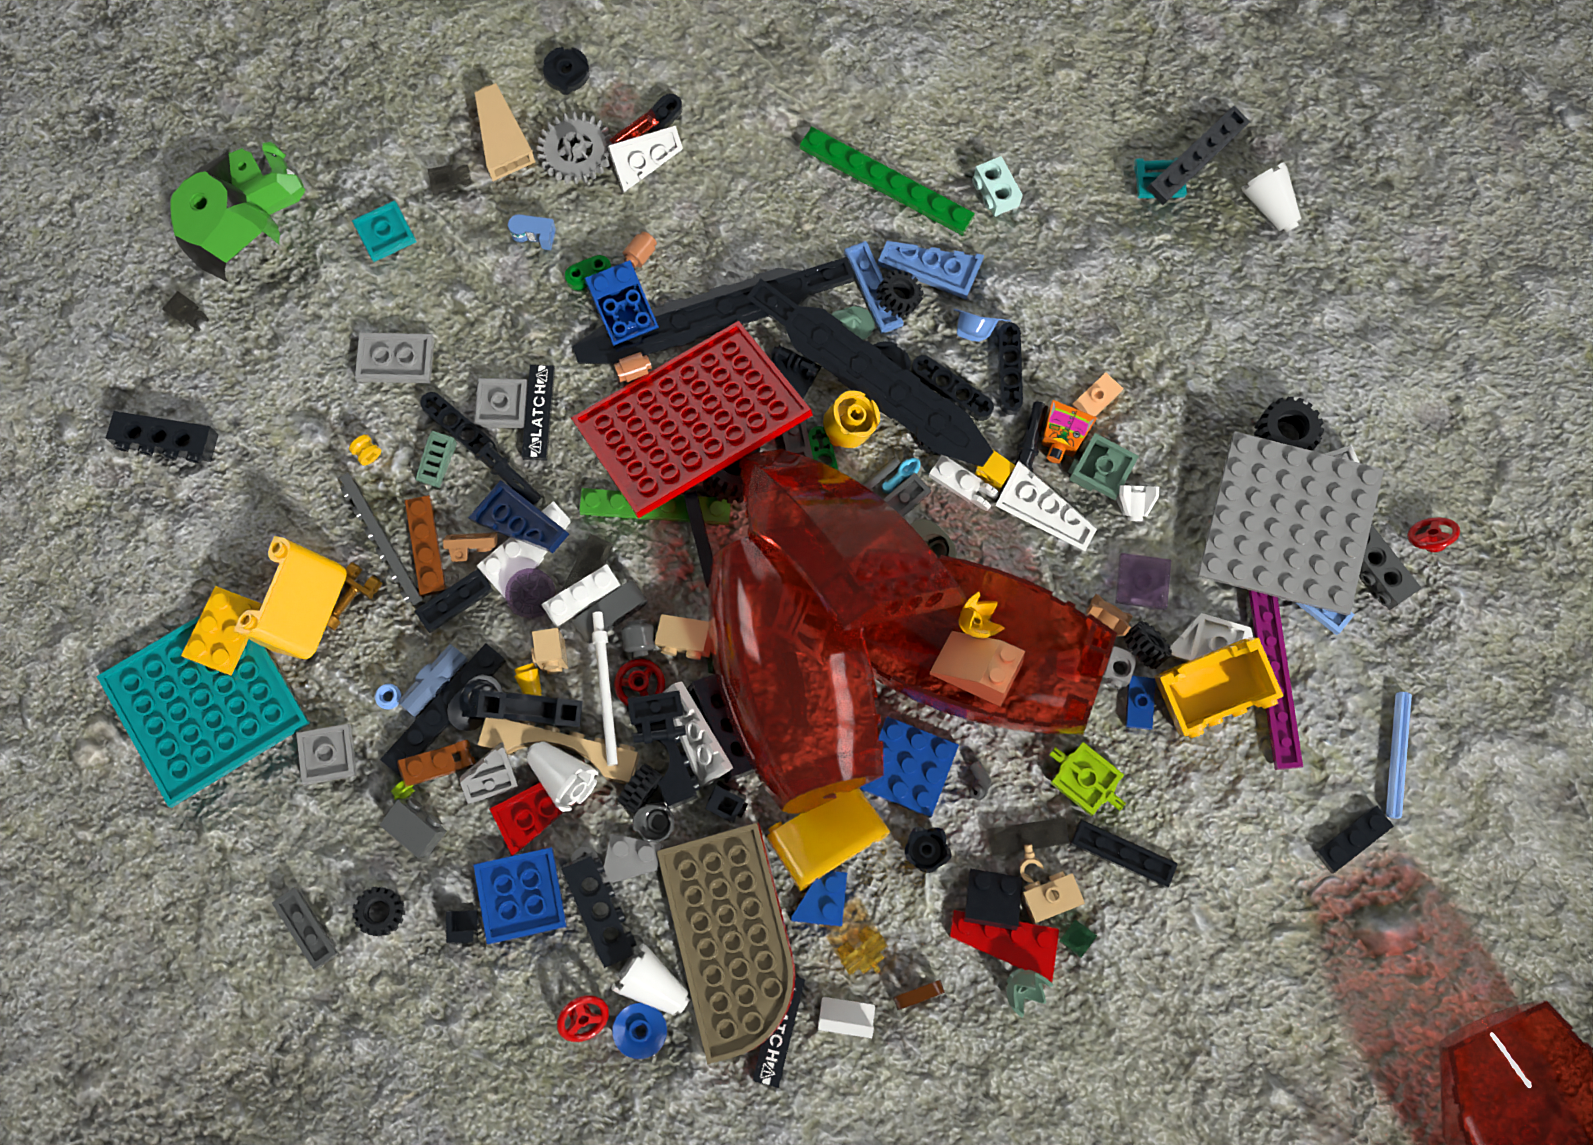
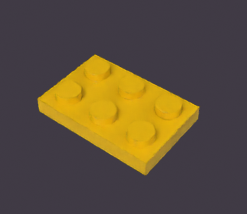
(213, 637)

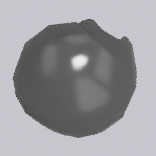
(653, 821)

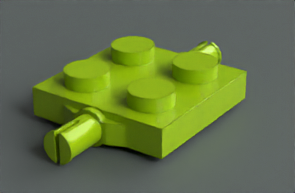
(1087, 779)

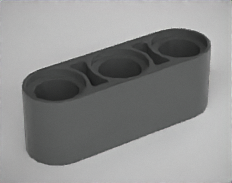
(615, 608)

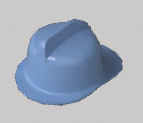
(975, 327)

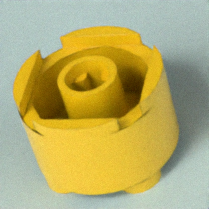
(851, 419)

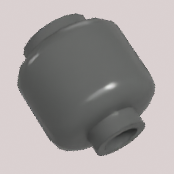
(638, 637)

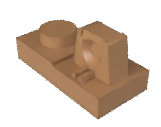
(460, 544)

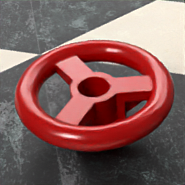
(1433, 539)
(630, 681)
(581, 1016)

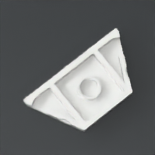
(1207, 635)

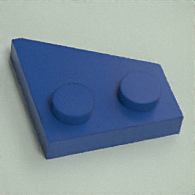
(823, 901)

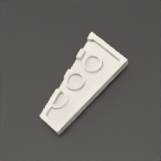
(699, 743)

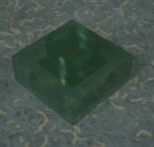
(1077, 938)

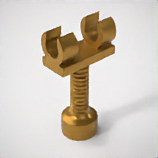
(370, 588)

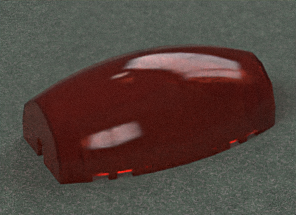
(1059, 668)
(791, 679)

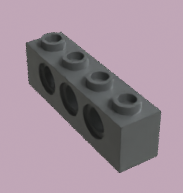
(1386, 565)

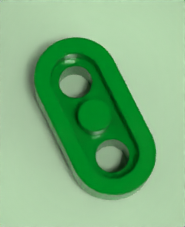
(586, 269)

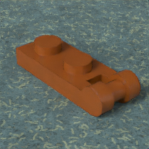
(435, 763)

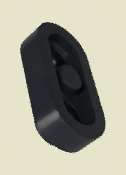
(664, 116)

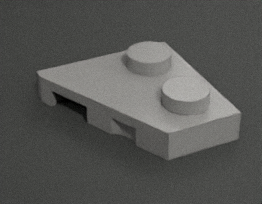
(629, 858)

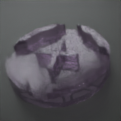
(527, 592)

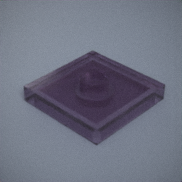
(1143, 581)

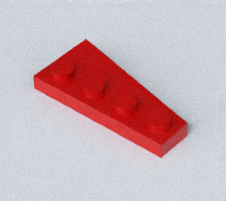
(525, 816)
(1028, 948)

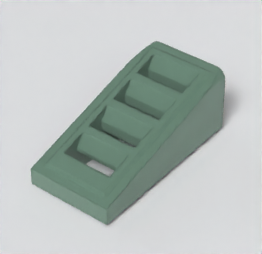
(428, 456)

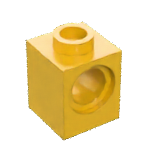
(995, 471)

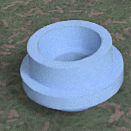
(381, 693)

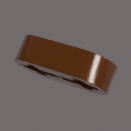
(918, 995)

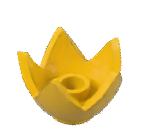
(976, 618)

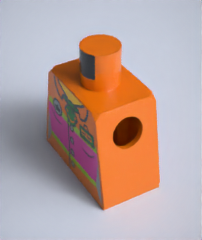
(1065, 430)

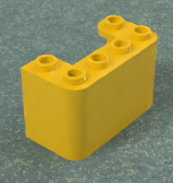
(1218, 686)

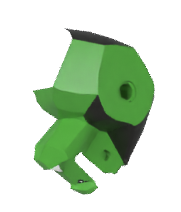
(230, 205)

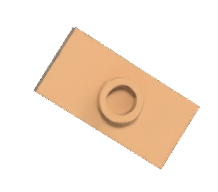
(1098, 395)

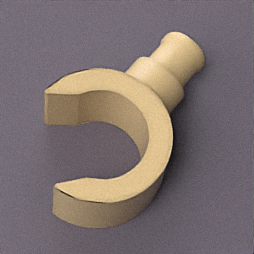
(1029, 857)

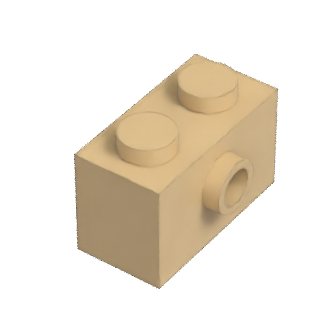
(683, 636)
(549, 651)
(1051, 898)

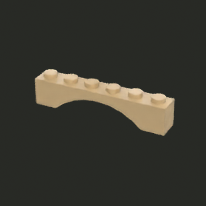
(524, 734)

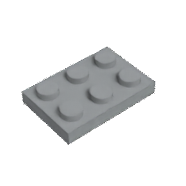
(394, 358)

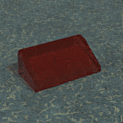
(636, 127)

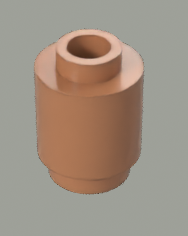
(640, 249)
(632, 367)

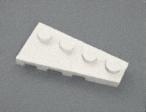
(1041, 506)
(517, 555)

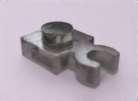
(445, 178)
(184, 310)

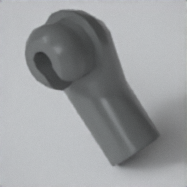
(981, 783)

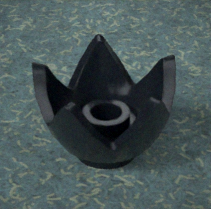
(936, 840)

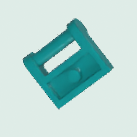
(1144, 178)

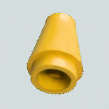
(528, 679)

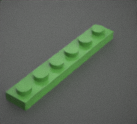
(613, 504)

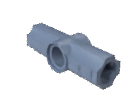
(432, 680)

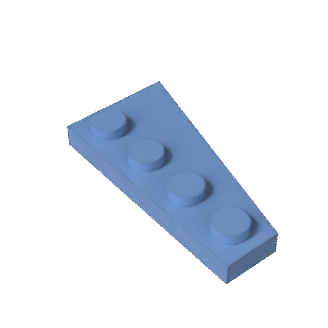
(936, 268)

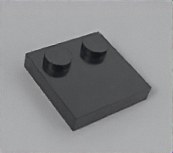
(993, 899)

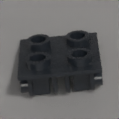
(795, 368)

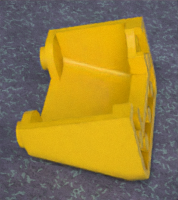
(296, 601)
(826, 836)

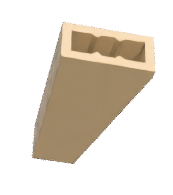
(502, 138)

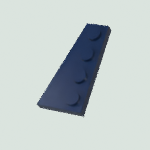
(516, 517)

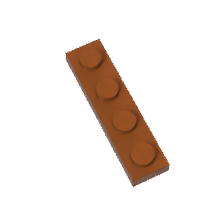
(425, 546)

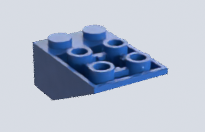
(621, 302)

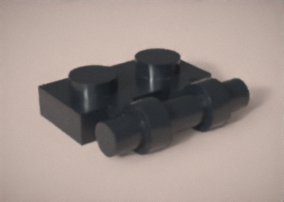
(655, 709)

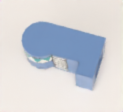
(532, 229)

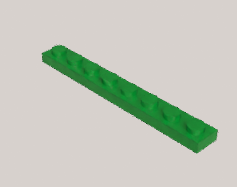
(887, 181)

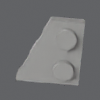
(489, 776)

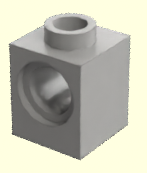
(1127, 661)

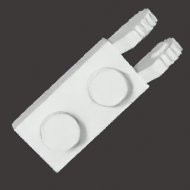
(962, 482)

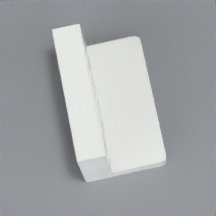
(846, 1017)

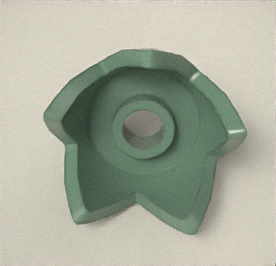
(1025, 985)

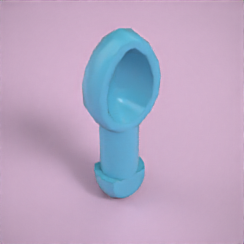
(905, 470)

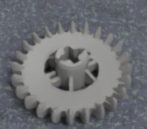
(572, 135)

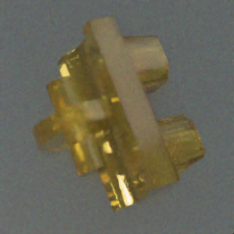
(865, 956)

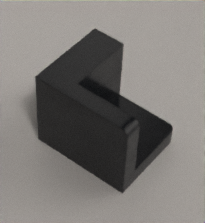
(461, 927)

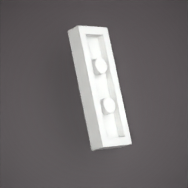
(581, 595)

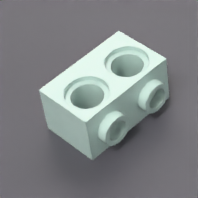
(1002, 185)

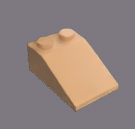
(979, 665)

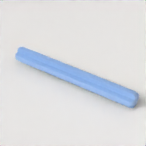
(1398, 755)

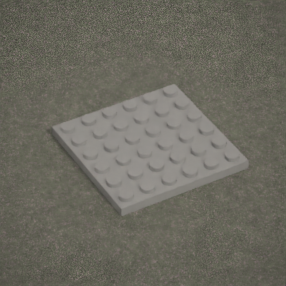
(1291, 523)

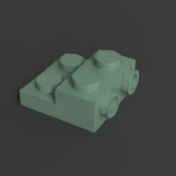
(1102, 466)

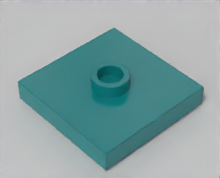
(384, 231)

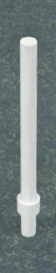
(599, 639)

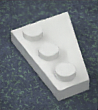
(643, 154)

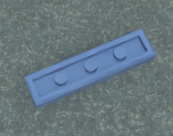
(868, 278)

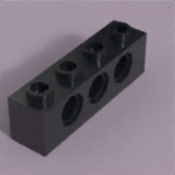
(126, 425)
(702, 692)
(608, 950)

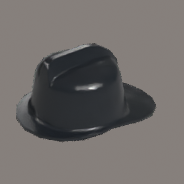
(460, 704)

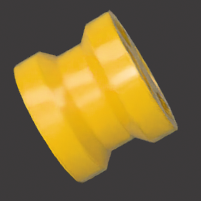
(365, 449)

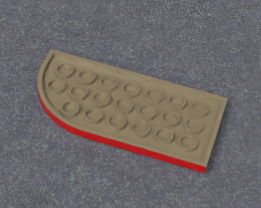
(730, 938)

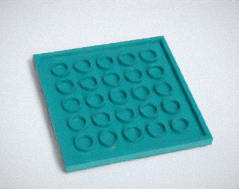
(197, 720)

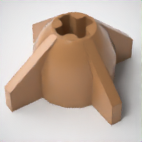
(1110, 615)

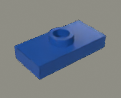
(1140, 703)

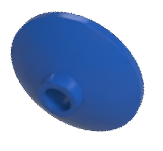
(625, 1031)

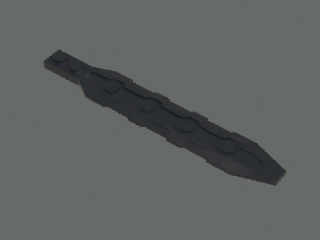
(711, 312)
(865, 369)

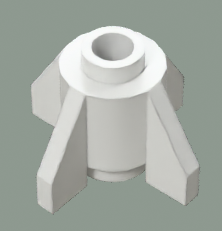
(1137, 501)

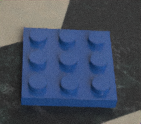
(913, 767)
(520, 895)

